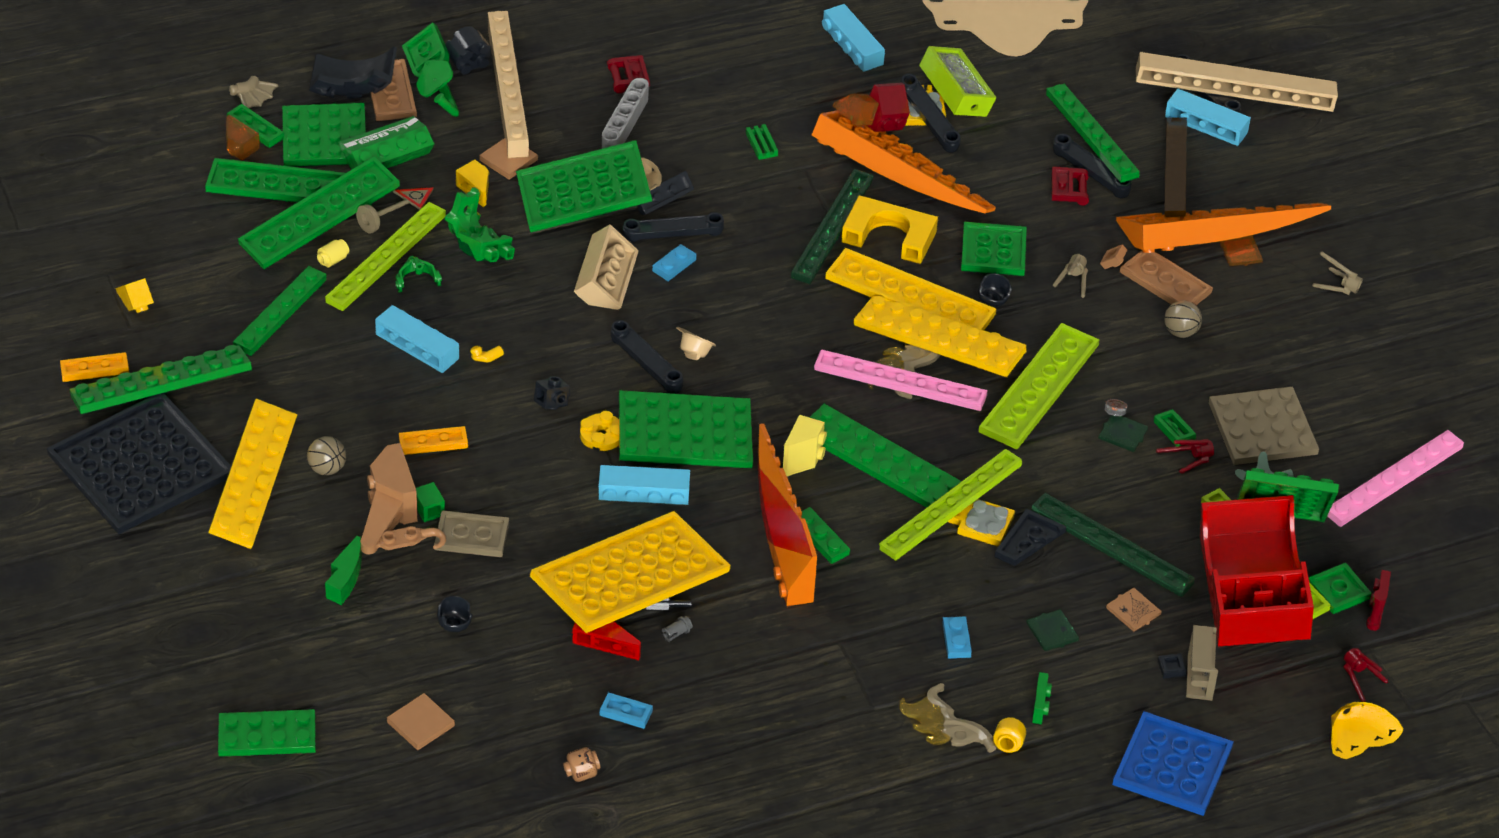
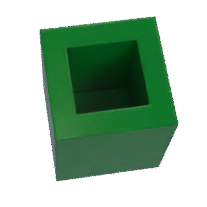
(429, 502)

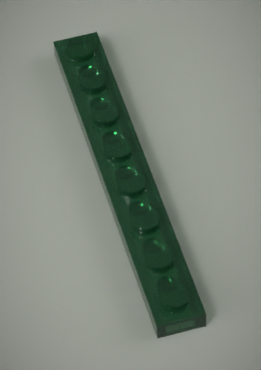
(831, 227)
(1114, 545)

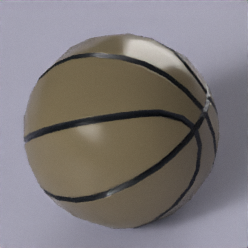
(1183, 319)
(326, 455)

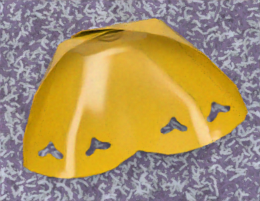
(1361, 727)

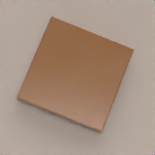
(498, 160)
(420, 721)

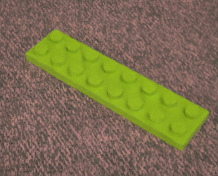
(1038, 386)

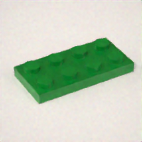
(266, 733)

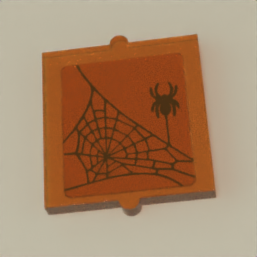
(1241, 251)

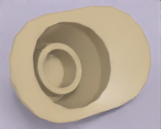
(693, 345)

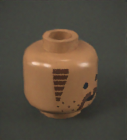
(582, 764)

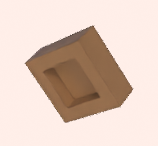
(1113, 257)

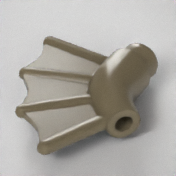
(253, 92)

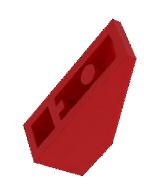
(610, 639)

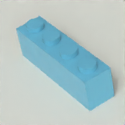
(853, 37)
(1208, 117)
(417, 338)
(644, 484)

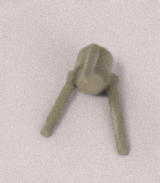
(1075, 267)
(1350, 281)

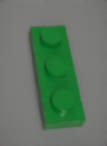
(268, 133)
(824, 537)

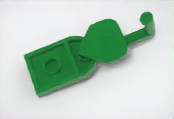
(431, 64)

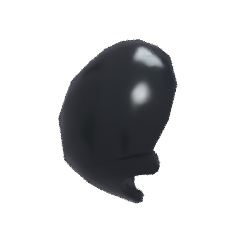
(994, 290)
(454, 614)

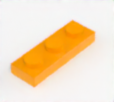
(94, 367)
(433, 440)

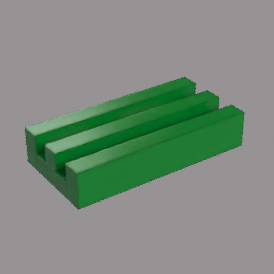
(758, 131)
(1171, 429)

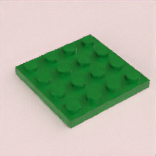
(315, 132)

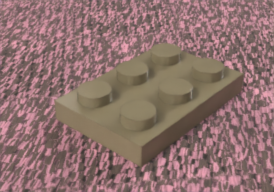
(473, 533)

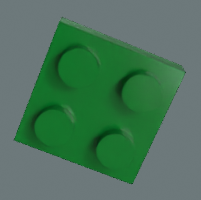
(1340, 587)

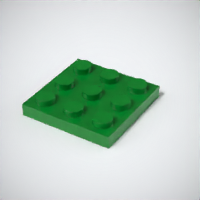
(994, 248)

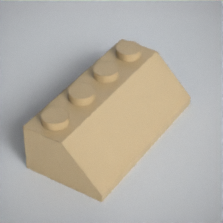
(606, 269)

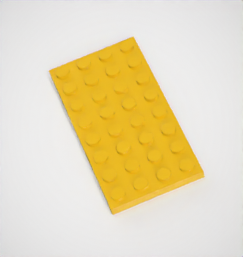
(629, 571)

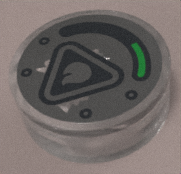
(1115, 407)

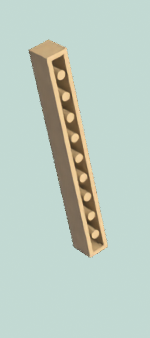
(1236, 81)
(508, 85)

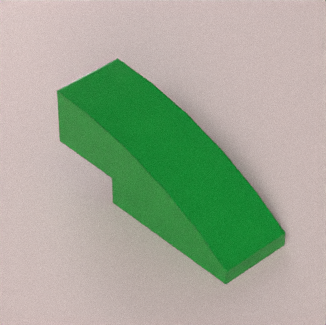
(344, 572)

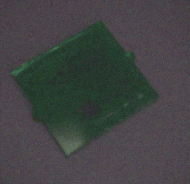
(1123, 432)
(1052, 630)

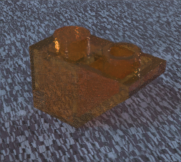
(857, 108)

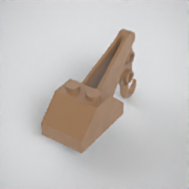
(393, 502)

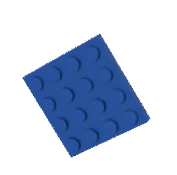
(1173, 763)

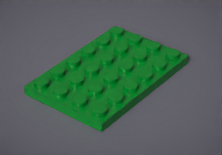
(583, 186)
(685, 429)
(1311, 497)

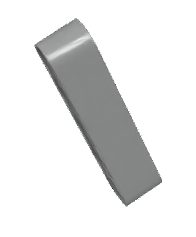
(626, 113)

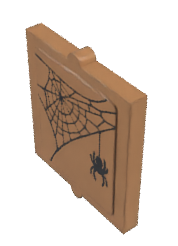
(1133, 609)

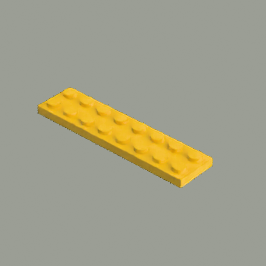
(879, 279)
(940, 335)
(252, 474)

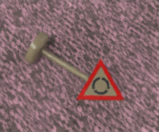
(369, 218)

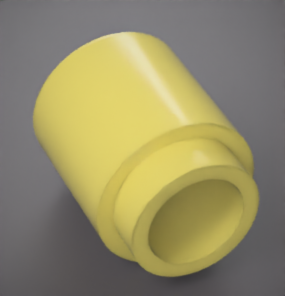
(332, 253)

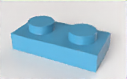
(674, 262)
(956, 637)
(626, 710)

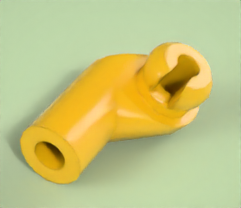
(486, 356)

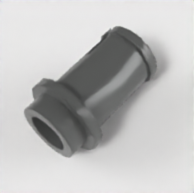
(677, 628)

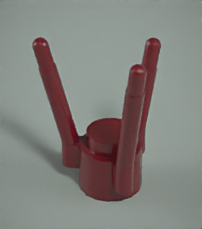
(1200, 448)
(1358, 662)

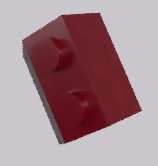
(892, 107)

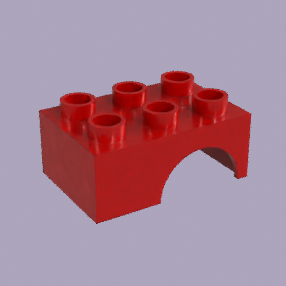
(1255, 571)

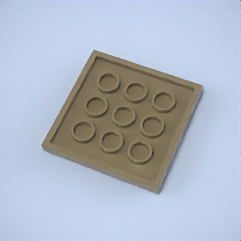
(1265, 423)

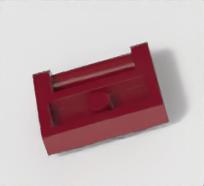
(634, 68)
(1063, 185)
(1378, 600)

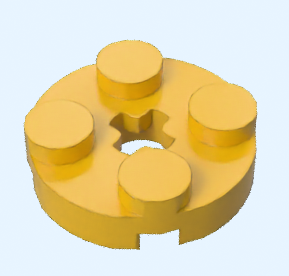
(603, 421)

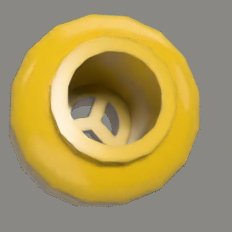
(1009, 735)

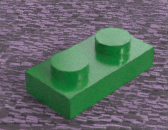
(1041, 706)

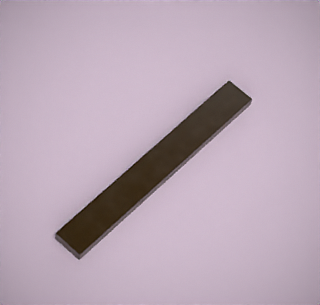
(1176, 167)

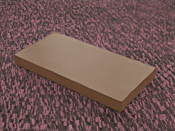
(397, 98)
(1165, 278)

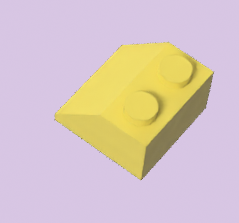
(804, 445)

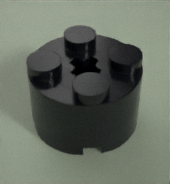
(468, 50)

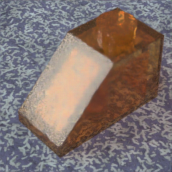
(241, 139)

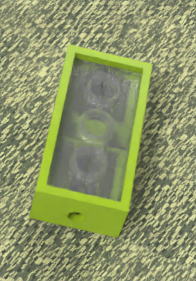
(957, 81)

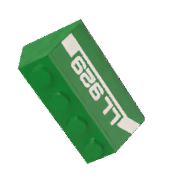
(389, 144)

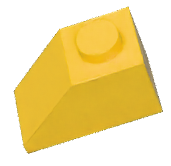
(472, 176)
(135, 295)

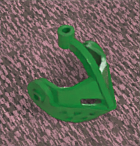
(419, 267)

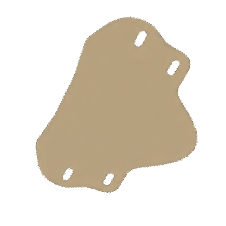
(1008, 25)

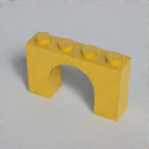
(873, 213)

